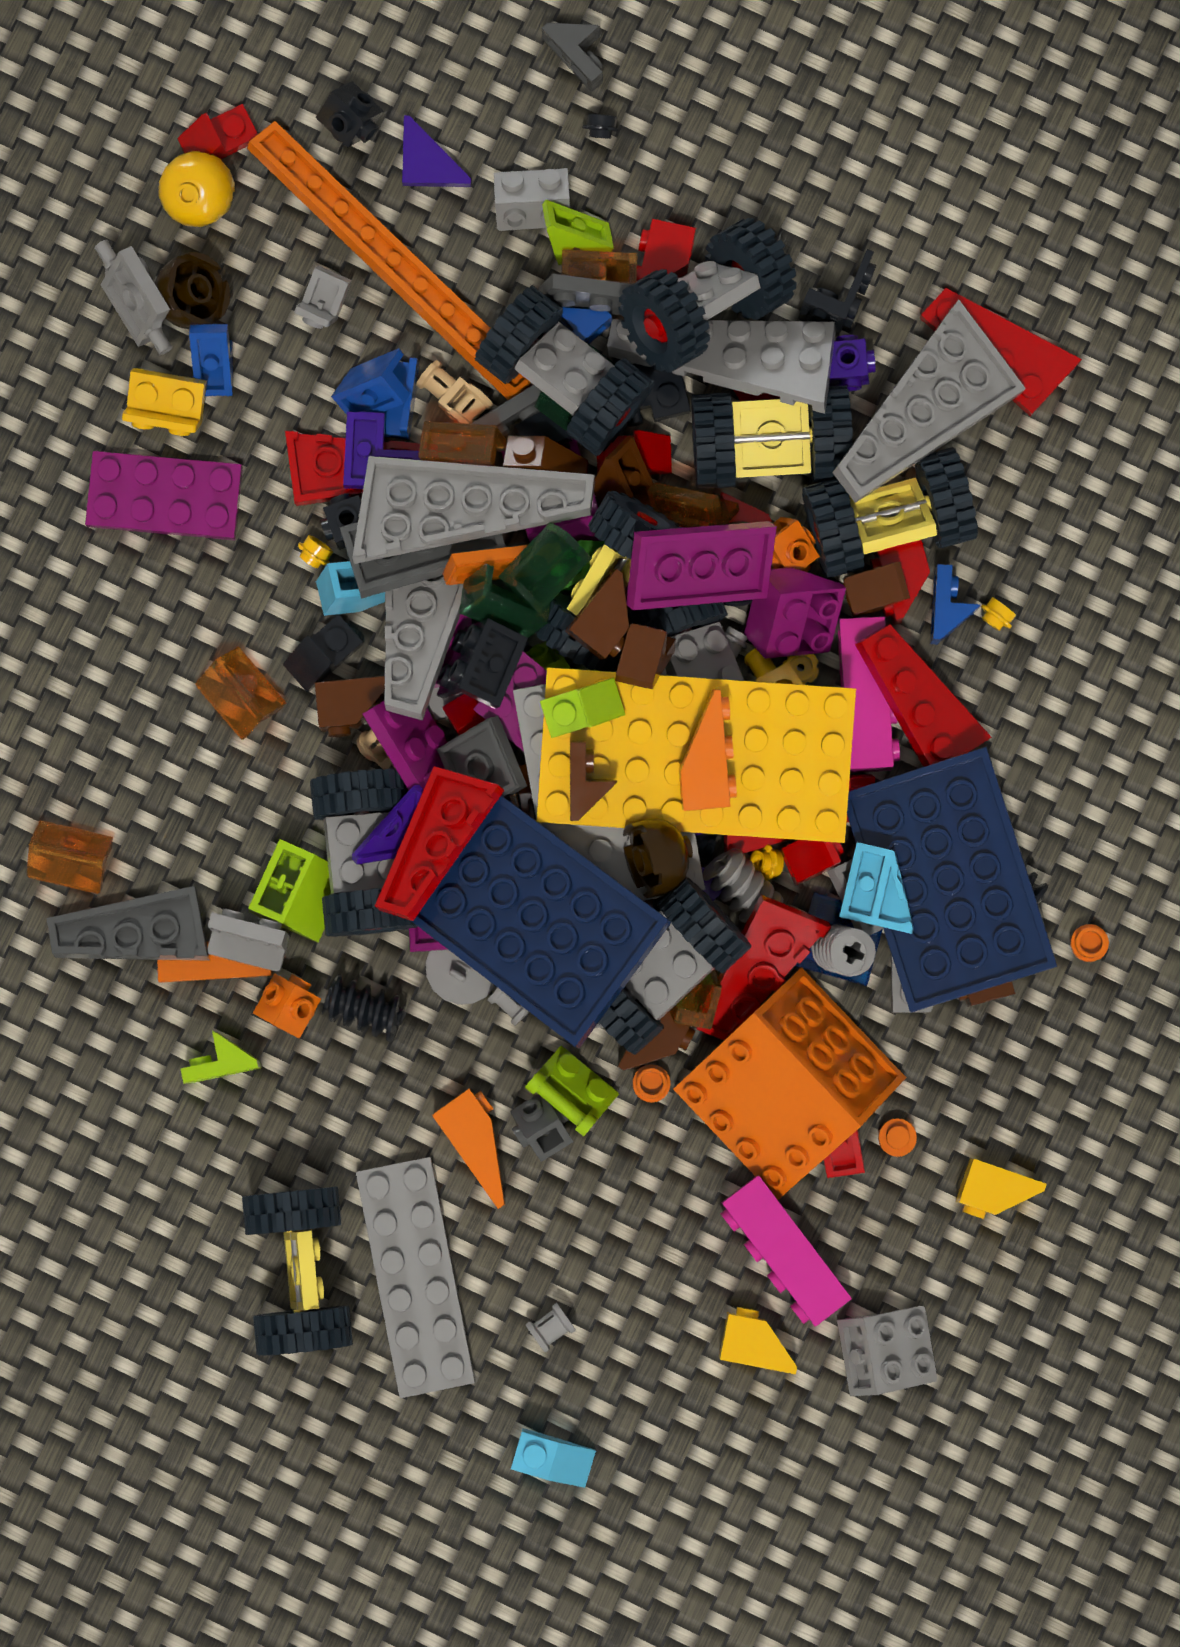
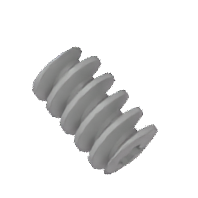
(740, 882)
(858, 952)

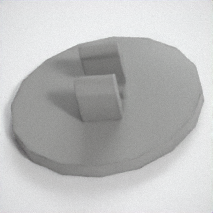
(455, 979)

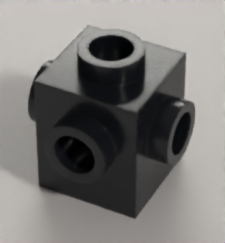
(350, 115)
(339, 507)

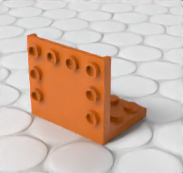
(790, 1084)

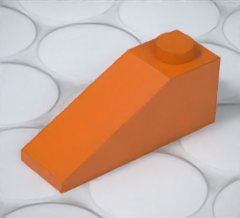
(473, 1136)

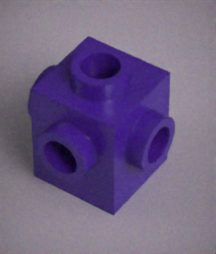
(854, 375)

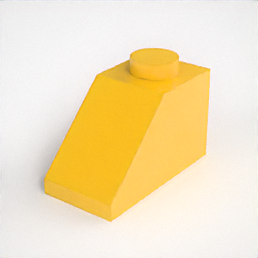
(994, 1189)
(753, 1343)

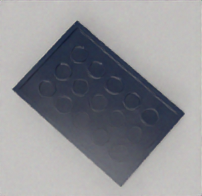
(960, 878)
(541, 922)

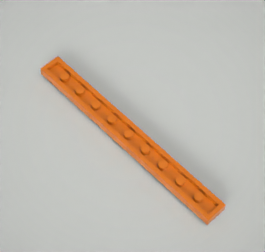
(377, 248)

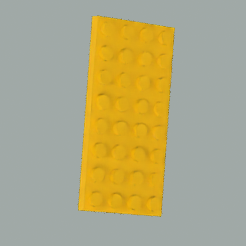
(786, 762)

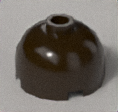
(193, 290)
(656, 855)

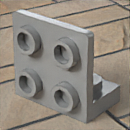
(887, 1351)

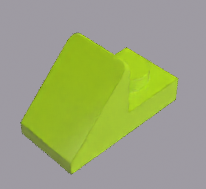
(575, 229)
(582, 708)
(230, 1061)

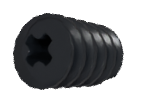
(364, 1008)

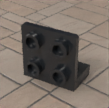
(825, 306)
(482, 662)

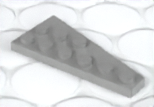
(756, 358)
(939, 396)
(438, 504)
(417, 639)

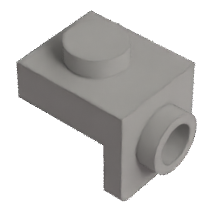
(323, 298)

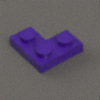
(363, 439)

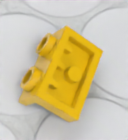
(165, 402)

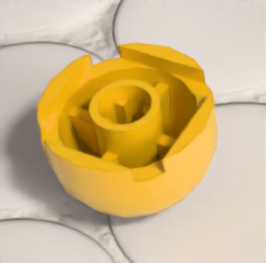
(196, 189)

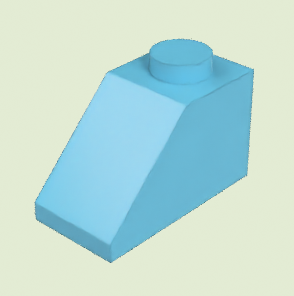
(340, 591)
(553, 1458)

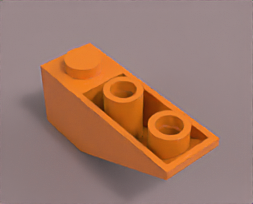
(704, 767)

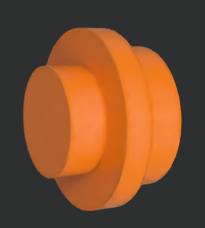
(1089, 943)
(651, 1083)
(897, 1137)

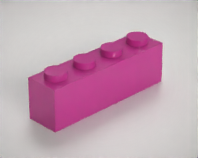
(872, 732)
(785, 1250)

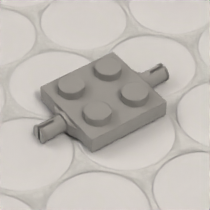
(134, 296)

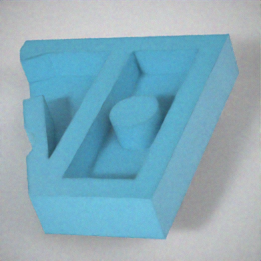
(876, 890)

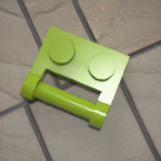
(572, 1089)

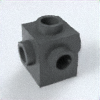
(540, 1127)

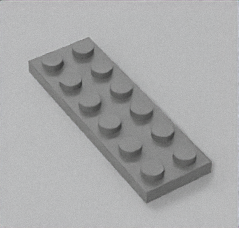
(415, 1277)

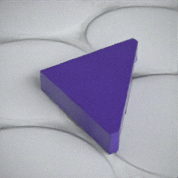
(427, 162)
(387, 836)

